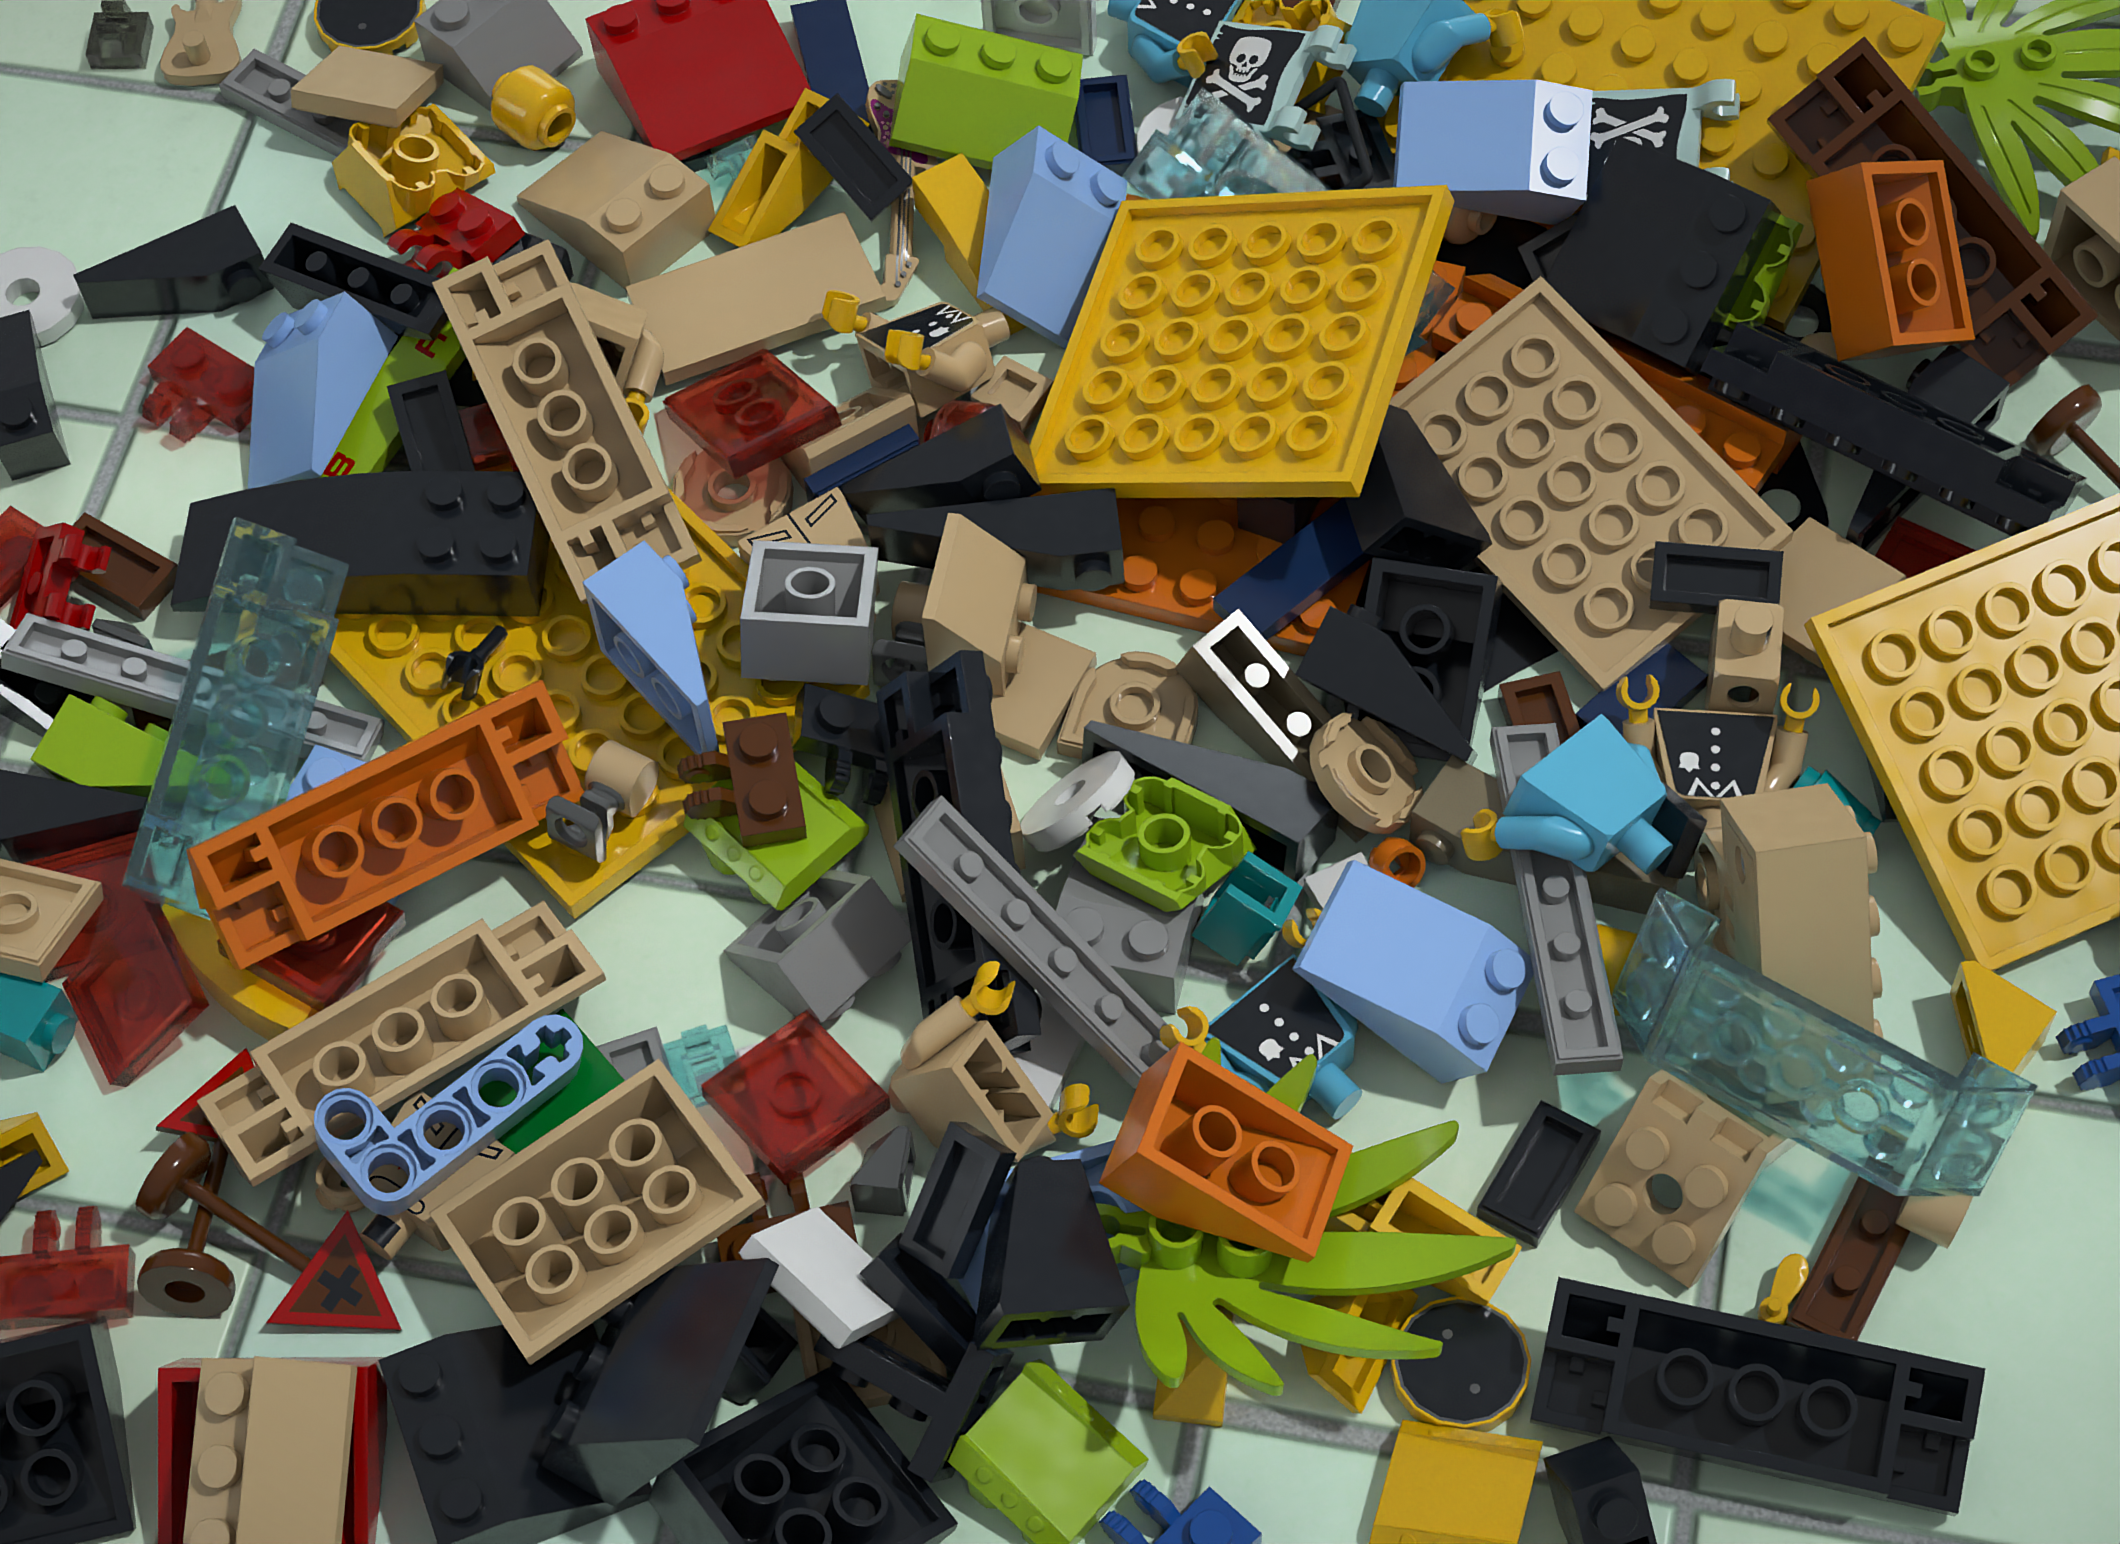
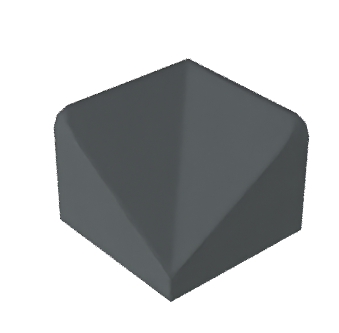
(886, 1175)

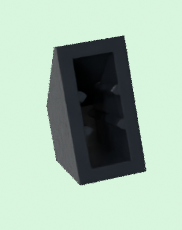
(1412, 504)
(1047, 1262)

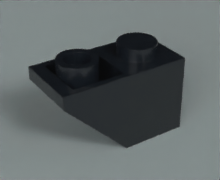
(1599, 1495)

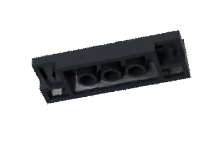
(1890, 430)
(945, 744)
(1758, 1396)

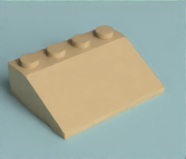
(596, 1210)

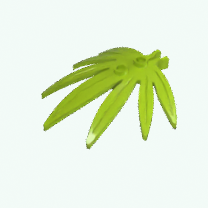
(2006, 71)
(1194, 1271)

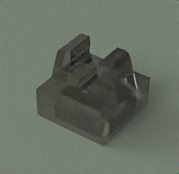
(119, 37)

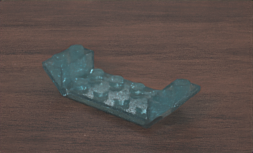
(1809, 1067)

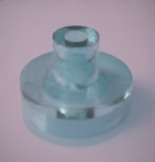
(730, 159)

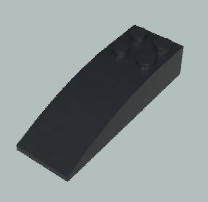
(409, 540)

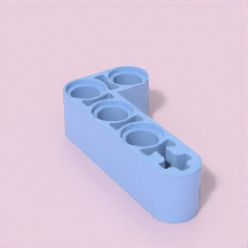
(457, 1105)

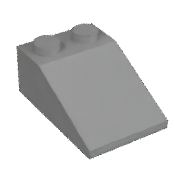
(1132, 936)

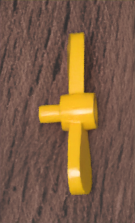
(1787, 1284)

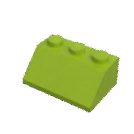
(979, 91)

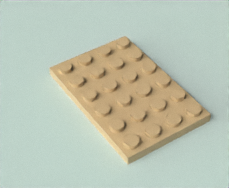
(1578, 479)

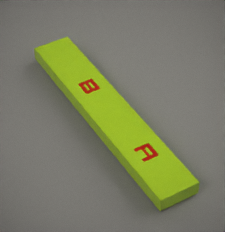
(374, 432)

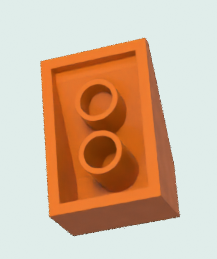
(1225, 1157)

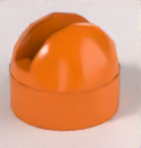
(1405, 854)

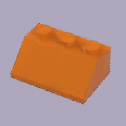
(1889, 259)

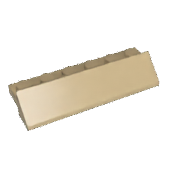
(562, 412)
(398, 1035)
(270, 1452)

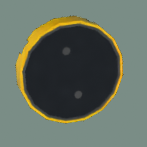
(368, 23)
(1479, 1370)

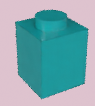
(34, 1021)

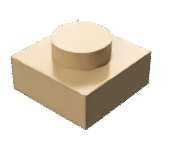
(1017, 389)

